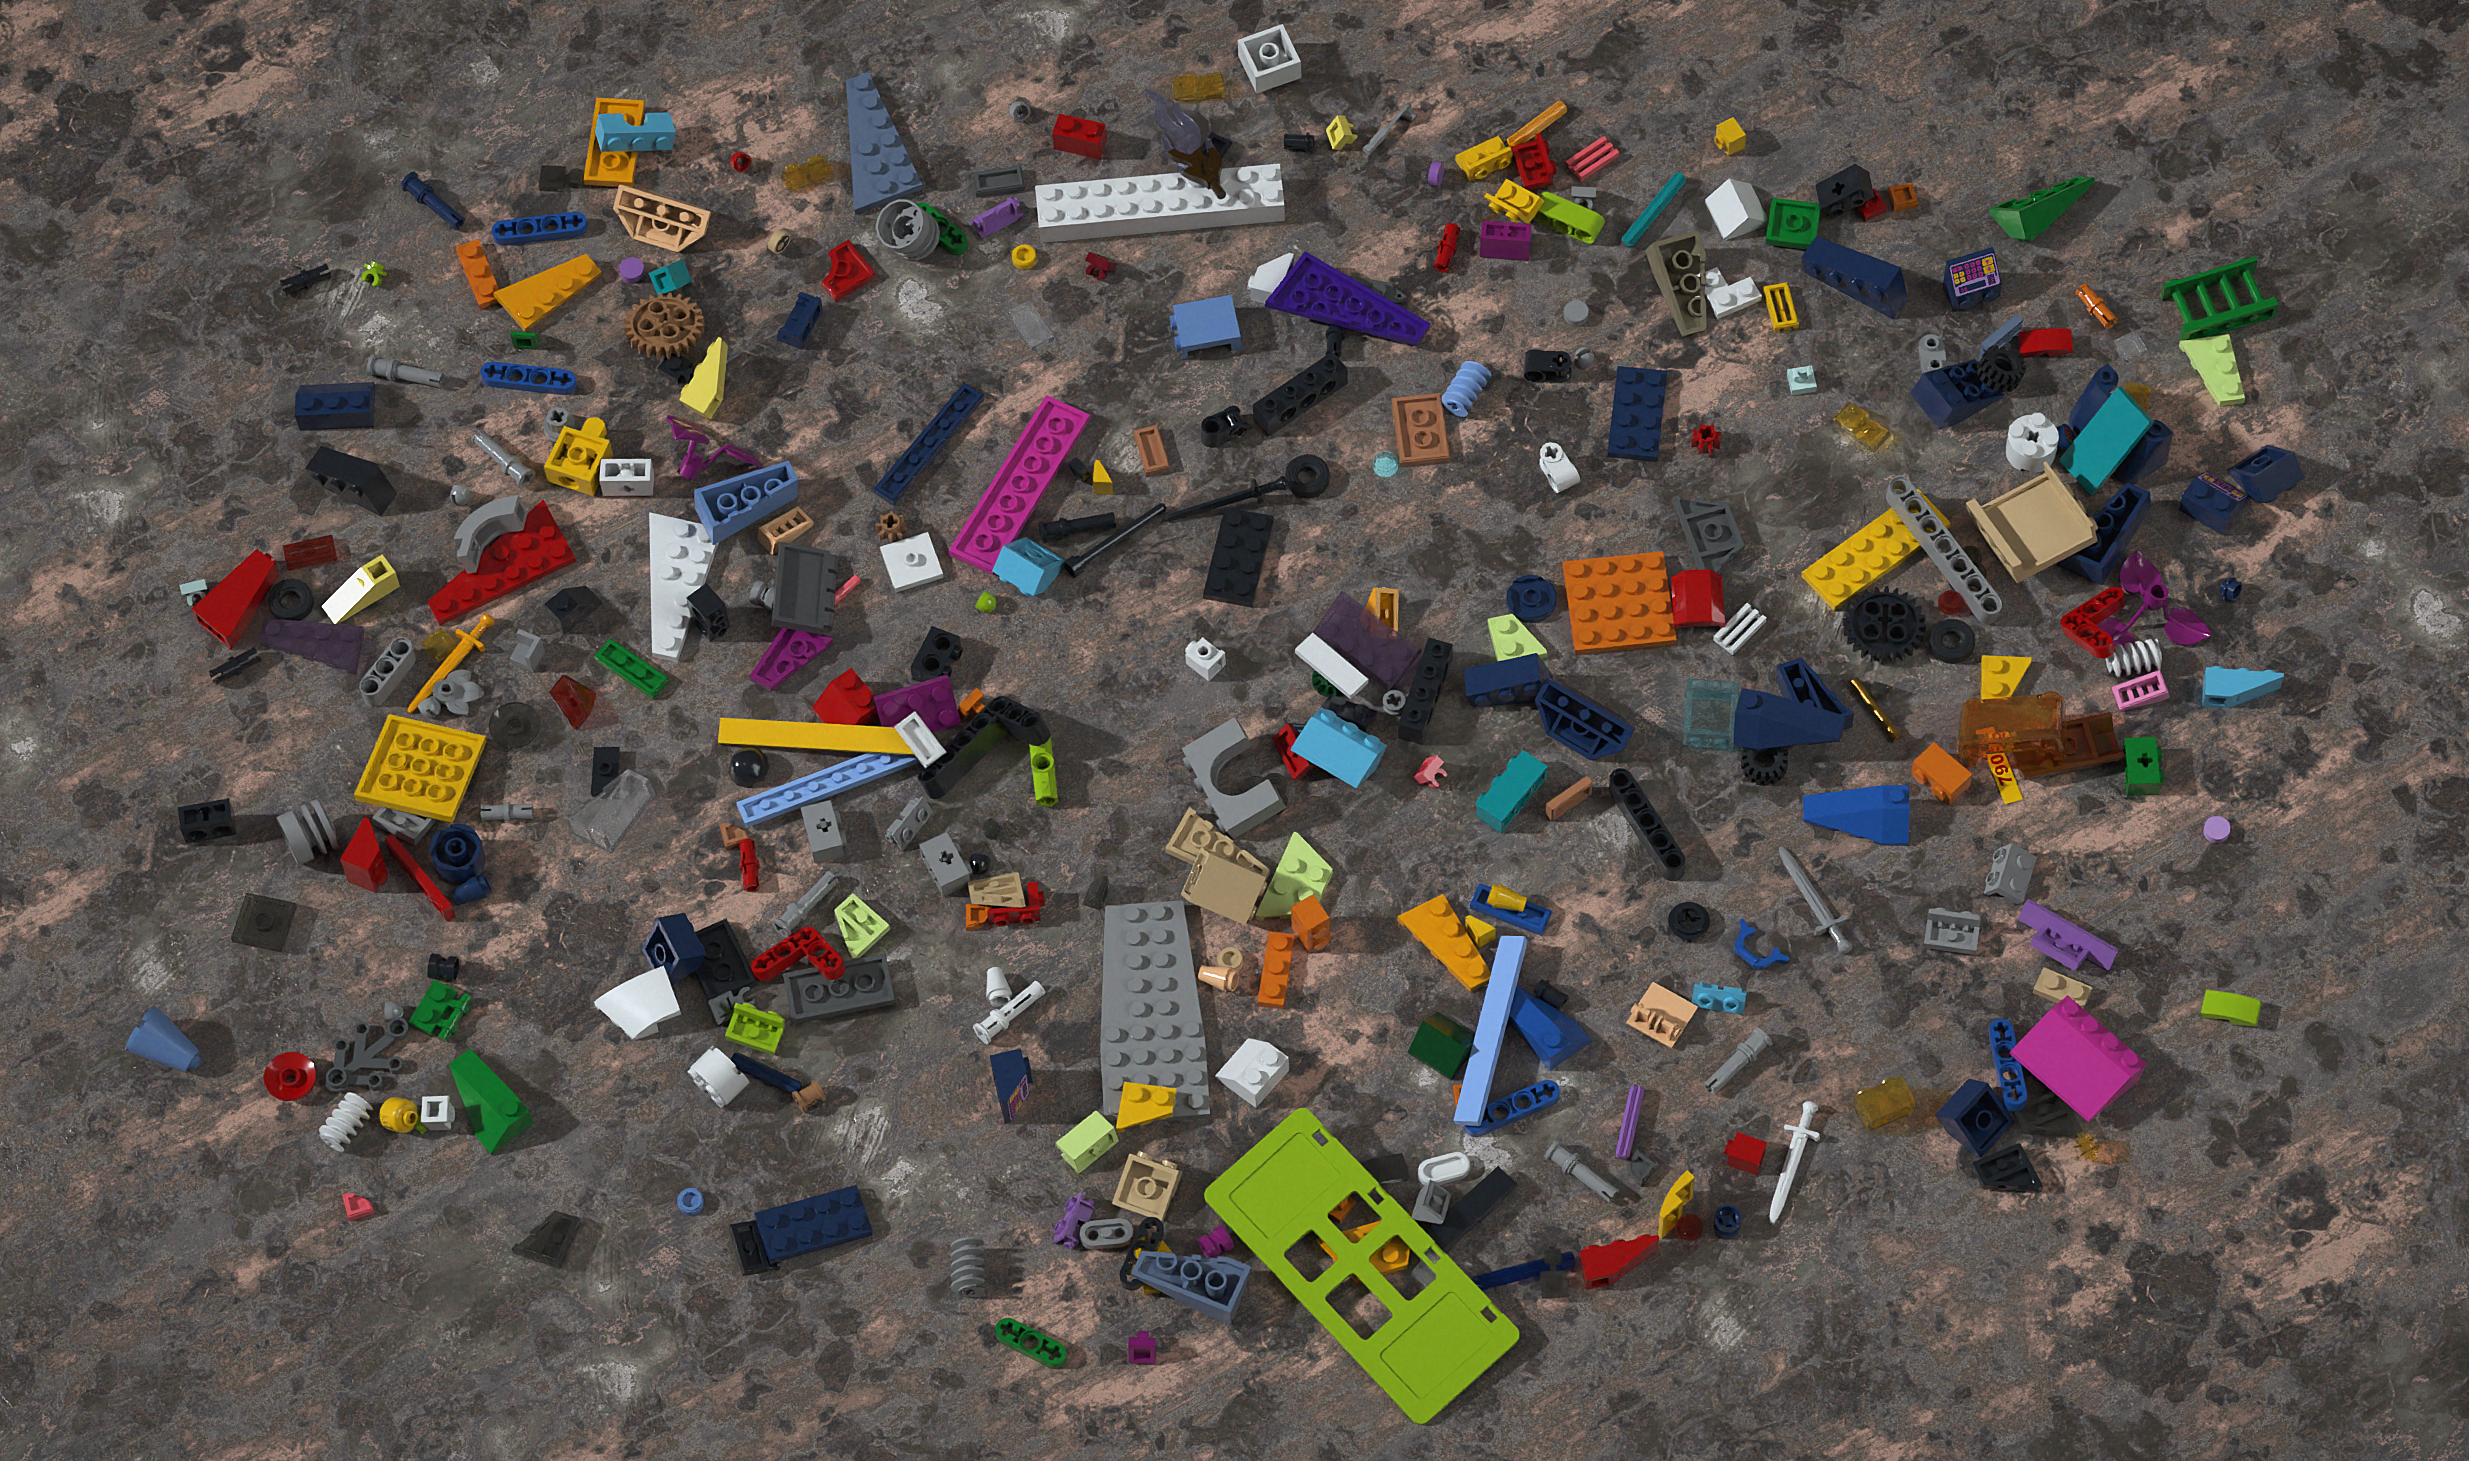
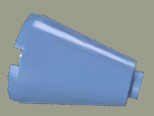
(163, 1042)

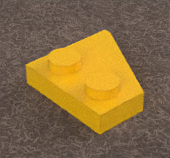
(2002, 675)

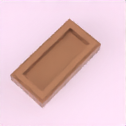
(1151, 450)
(1569, 798)

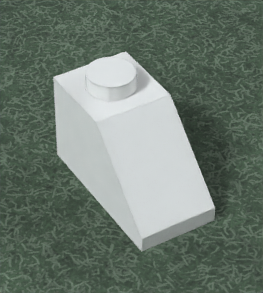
(1269, 277)

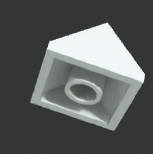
(1736, 209)

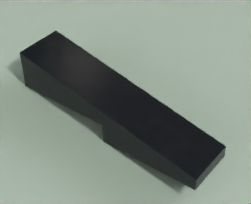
(1472, 1208)

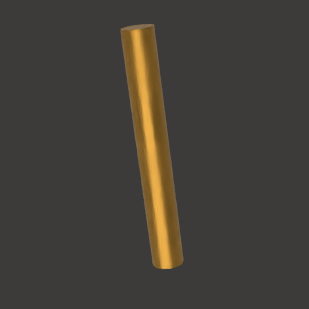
(1875, 709)

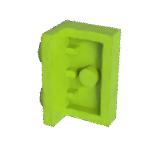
(755, 1028)

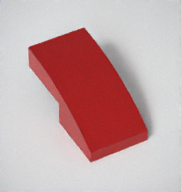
(2042, 341)

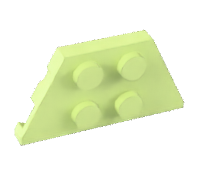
(1296, 878)

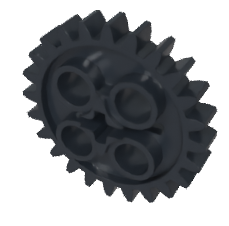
(1908, 627)

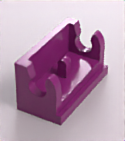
(1505, 240)

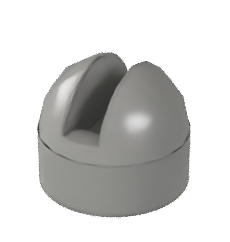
(1022, 107)
(1585, 360)
(460, 495)
(429, 707)
(393, 1010)

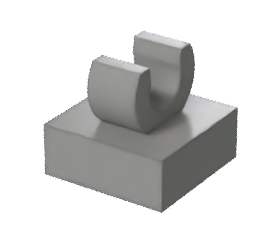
(1584, 193)

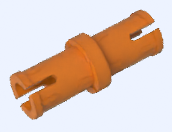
(2096, 306)

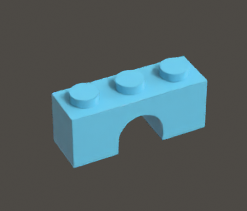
(617, 135)

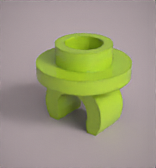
(375, 269)

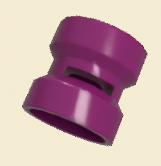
(1215, 1242)

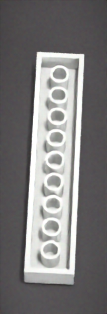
(1157, 204)

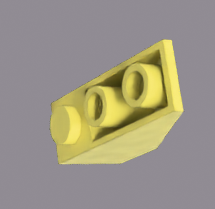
(707, 386)
(362, 589)

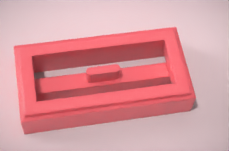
(1589, 155)

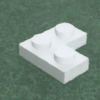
(1729, 299)

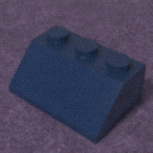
(335, 406)

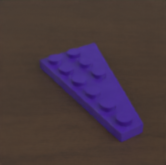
(1332, 297)

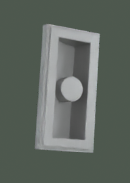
(1431, 1203)

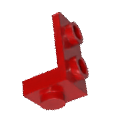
(1024, 915)

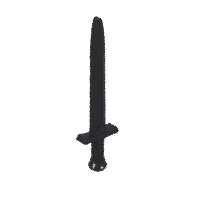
(1254, 492)

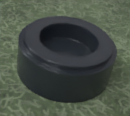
(1079, 470)

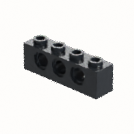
(1300, 393)
(1425, 691)

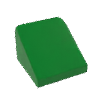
(525, 339)

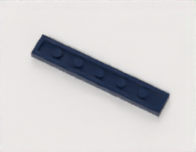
(929, 444)

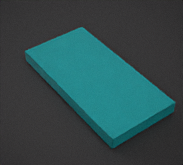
(2106, 441)

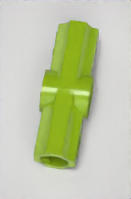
(1044, 780)

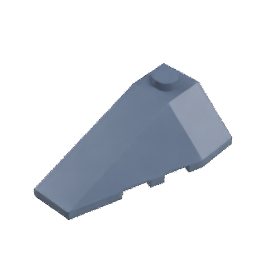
(1200, 1282)

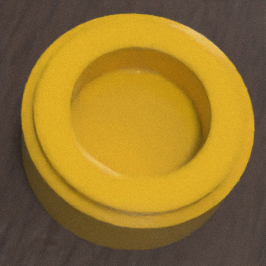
(1024, 257)

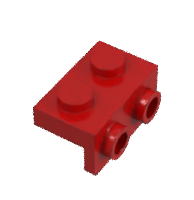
(1534, 164)

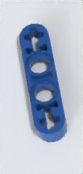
(539, 232)
(529, 374)
(2007, 1065)
(1515, 1113)

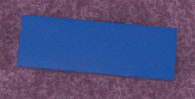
(1533, 918)

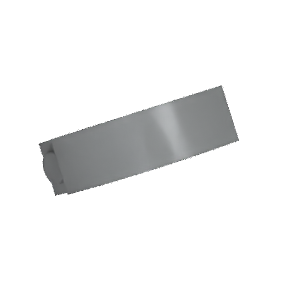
(485, 524)

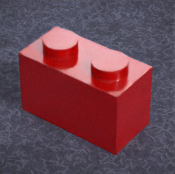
(1079, 136)

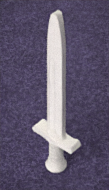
(1793, 1157)

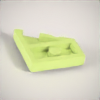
(1512, 638)
(859, 926)

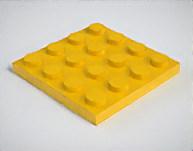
(420, 768)

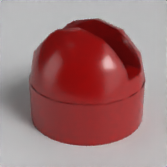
(744, 158)

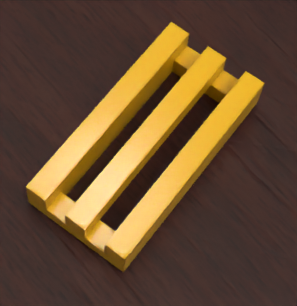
(1784, 324)

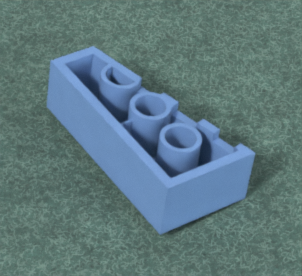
(744, 499)

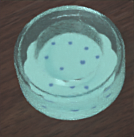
(1385, 464)

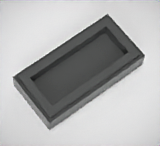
(998, 181)

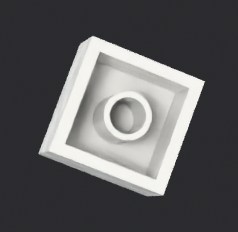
(1269, 58)

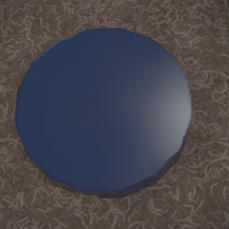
(1531, 599)

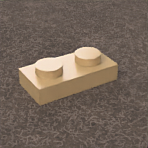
(2057, 986)

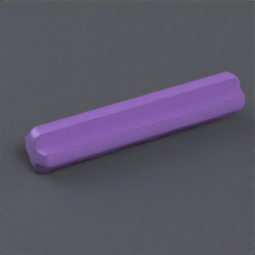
(1629, 1122)

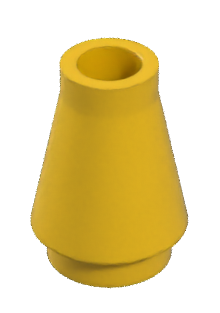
(1505, 898)

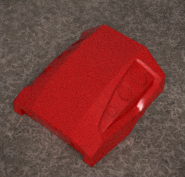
(1697, 599)

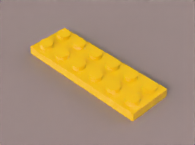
(1865, 557)

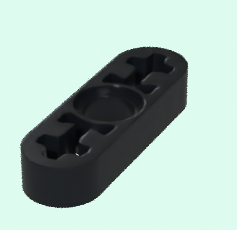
(1130, 1261)

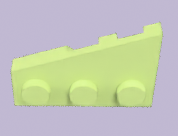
(2217, 366)

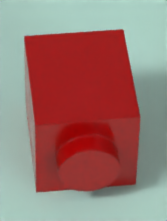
(1745, 1153)

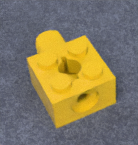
(578, 457)

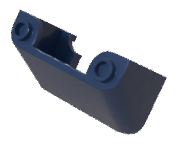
(2147, 454)

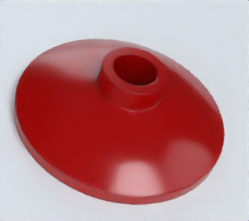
(289, 1066)

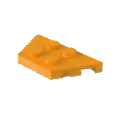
(1388, 1260)

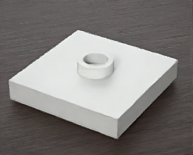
(911, 562)

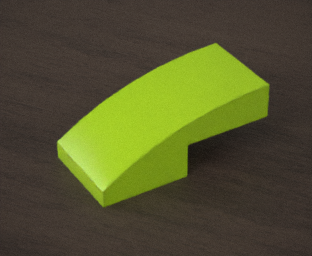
(2231, 1007)

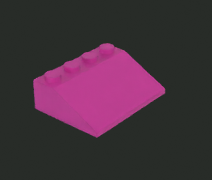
(2079, 1059)

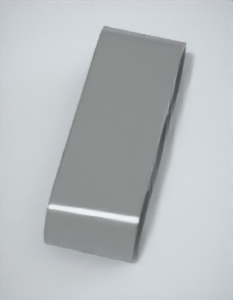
(387, 682)

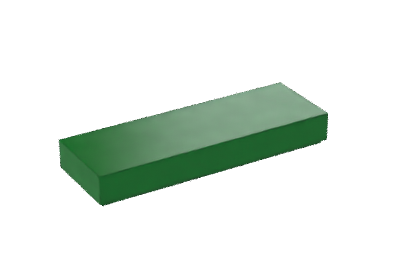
(631, 668)

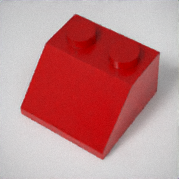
(847, 702)
(364, 860)

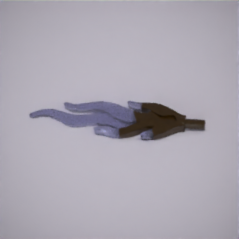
(1187, 149)

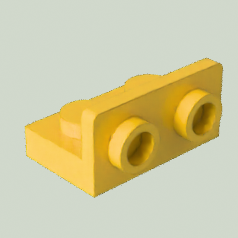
(1484, 158)
(1515, 201)

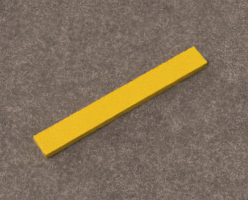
(811, 736)

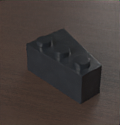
(351, 479)

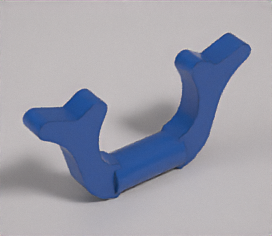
(1749, 957)

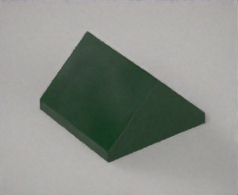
(1442, 1045)

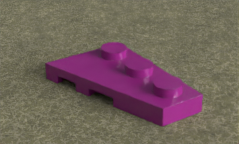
(788, 655)

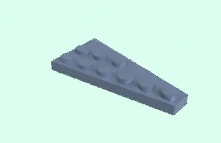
(878, 156)

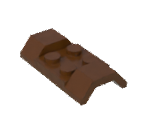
(2089, 744)

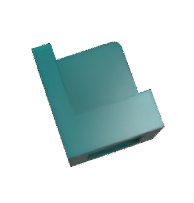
(670, 277)

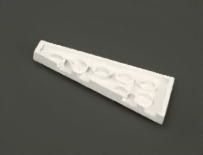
(678, 567)

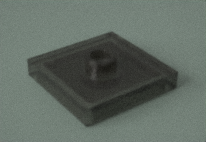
(263, 922)

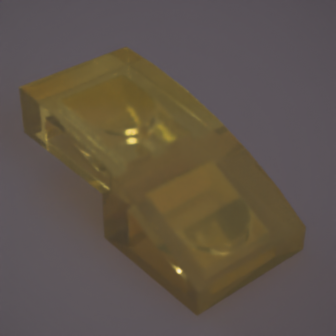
(1194, 88)
(1860, 427)

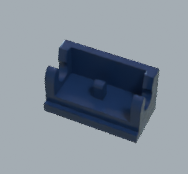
(801, 320)

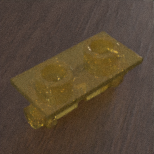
(797, 173)

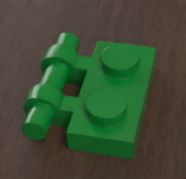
(433, 1008)

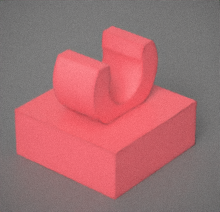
(1427, 771)

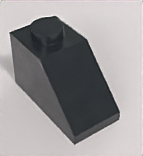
(571, 607)

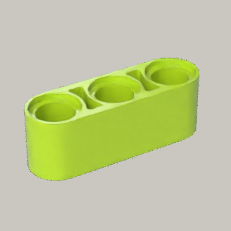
(1569, 218)

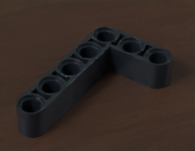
(978, 738)

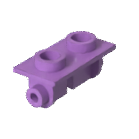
(997, 217)
(1068, 1229)

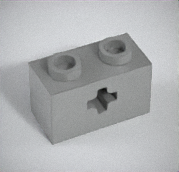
(827, 844)
(936, 854)

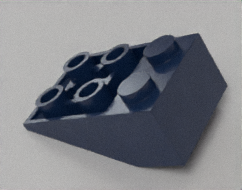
(1953, 393)

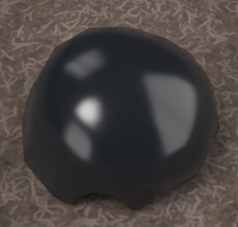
(748, 767)

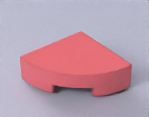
(357, 1206)

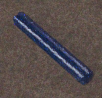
(1519, 1272)

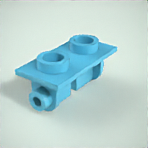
(1726, 1000)

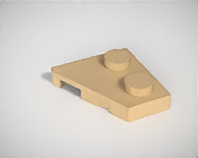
(997, 891)

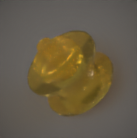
(2087, 1146)

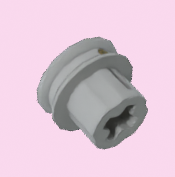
(555, 421)

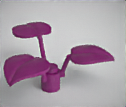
(692, 461)
(2142, 576)

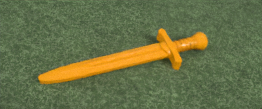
(452, 661)

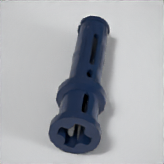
(425, 195)

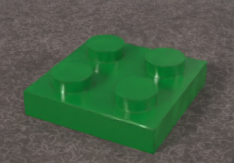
(1792, 223)

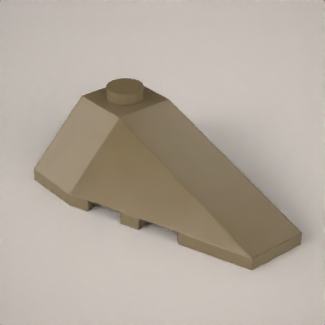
(1680, 274)

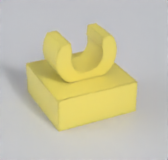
(1340, 132)

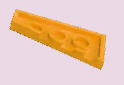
(1443, 934)

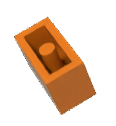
(1941, 774)
(1311, 923)

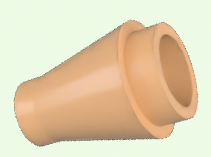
(1220, 977)

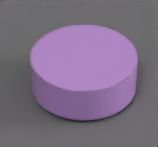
(2216, 829)

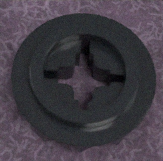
(1695, 913)

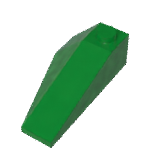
(2035, 214)

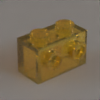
(1884, 1103)

